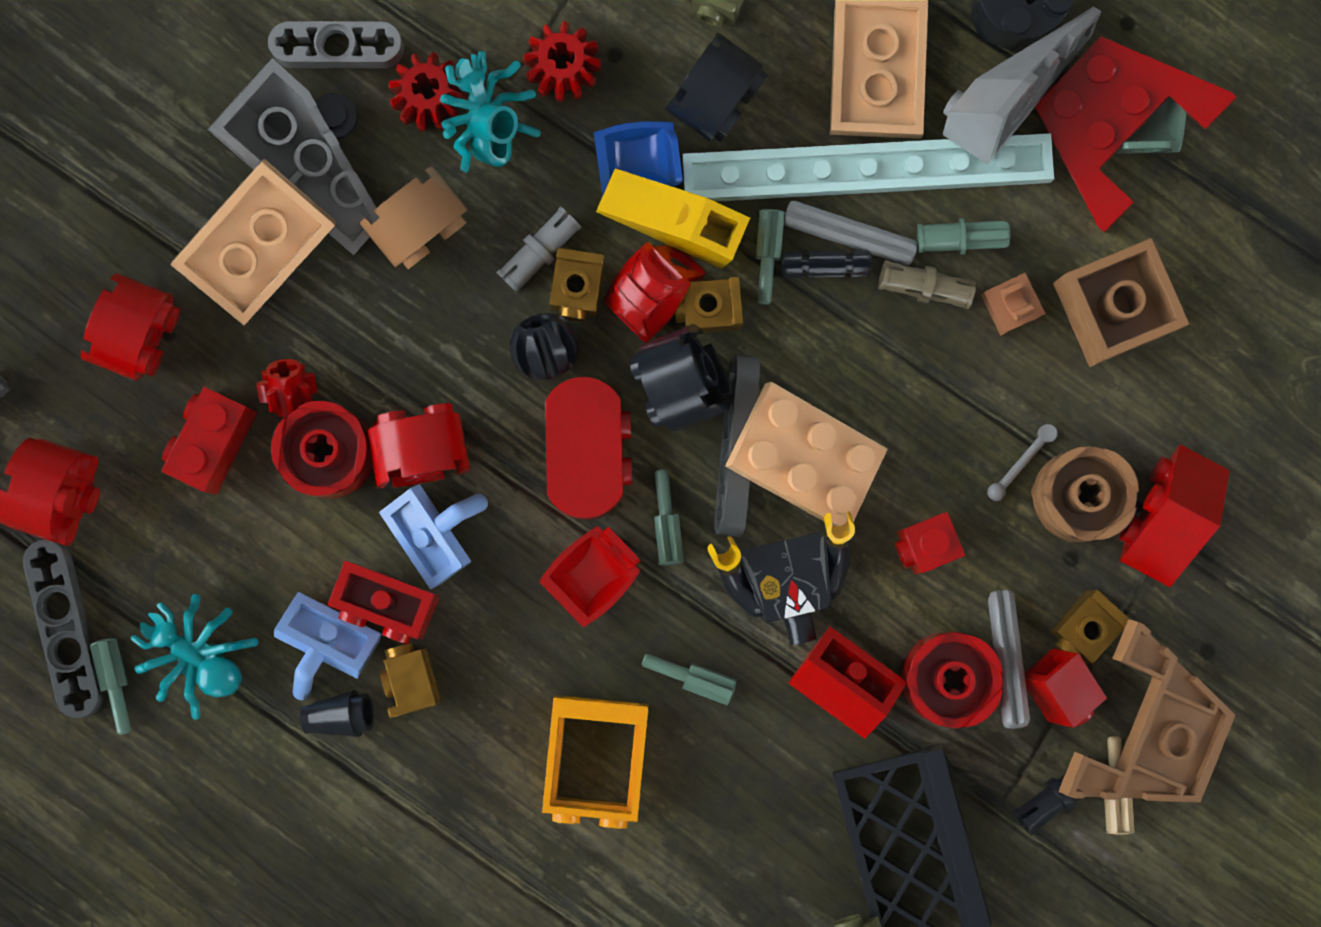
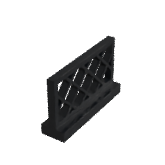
(949, 829)

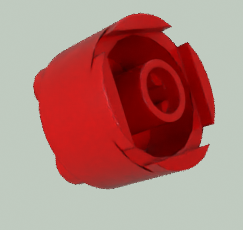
(129, 327)
(310, 427)
(418, 446)
(49, 490)
(978, 679)

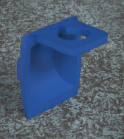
(640, 149)

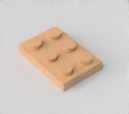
(879, 68)
(253, 242)
(805, 456)

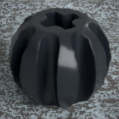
(544, 346)

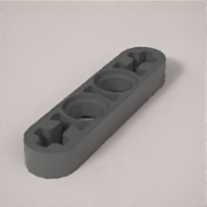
(732, 487)
(55, 631)

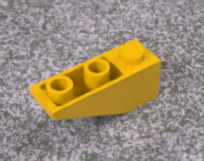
(674, 217)

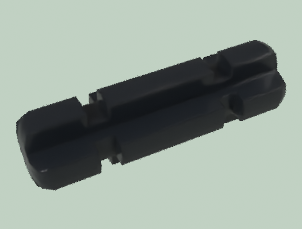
(826, 264)

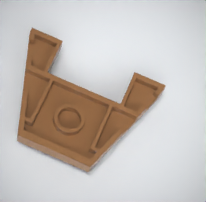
(1171, 739)

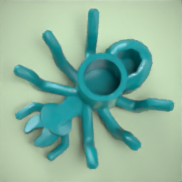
(488, 122)
(197, 660)

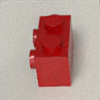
(207, 441)
(383, 600)
(848, 682)

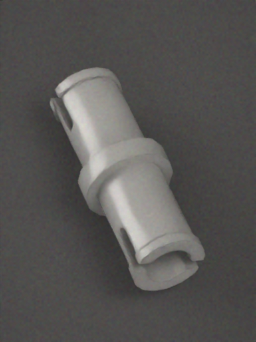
(539, 249)

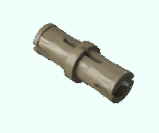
(927, 284)

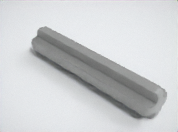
(850, 233)
(1008, 649)

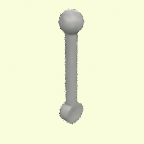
(1046, 434)

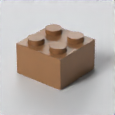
(1120, 302)

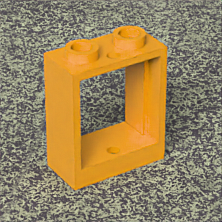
(572, 809)

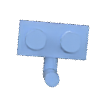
(428, 535)
(325, 639)

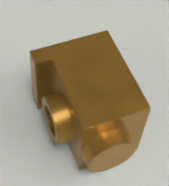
(584, 266)
(727, 313)
(1089, 607)
(409, 680)

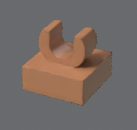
(1013, 304)

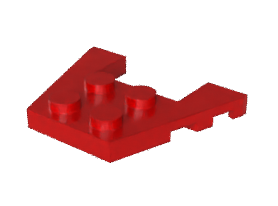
(1105, 104)

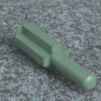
(768, 250)
(667, 524)
(111, 677)
(695, 679)

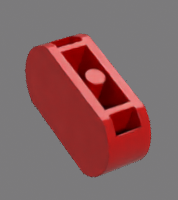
(586, 448)

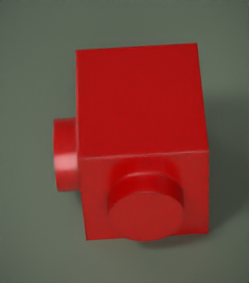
(929, 544)
(1064, 688)

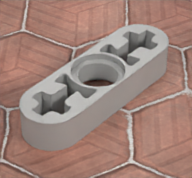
(303, 57)

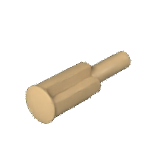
(1118, 812)

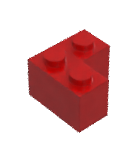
(1177, 515)

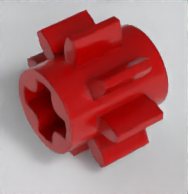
(286, 386)

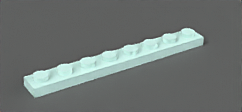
(864, 169)

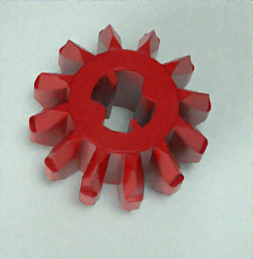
(546, 54)
(411, 98)

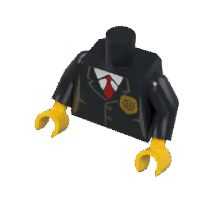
(789, 576)

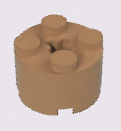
(414, 218)
(1109, 505)

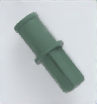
(963, 236)

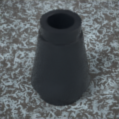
(340, 715)

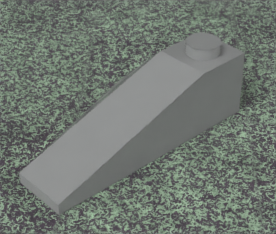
(1006, 95)
(281, 123)

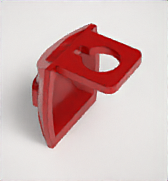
(651, 288)
(591, 574)

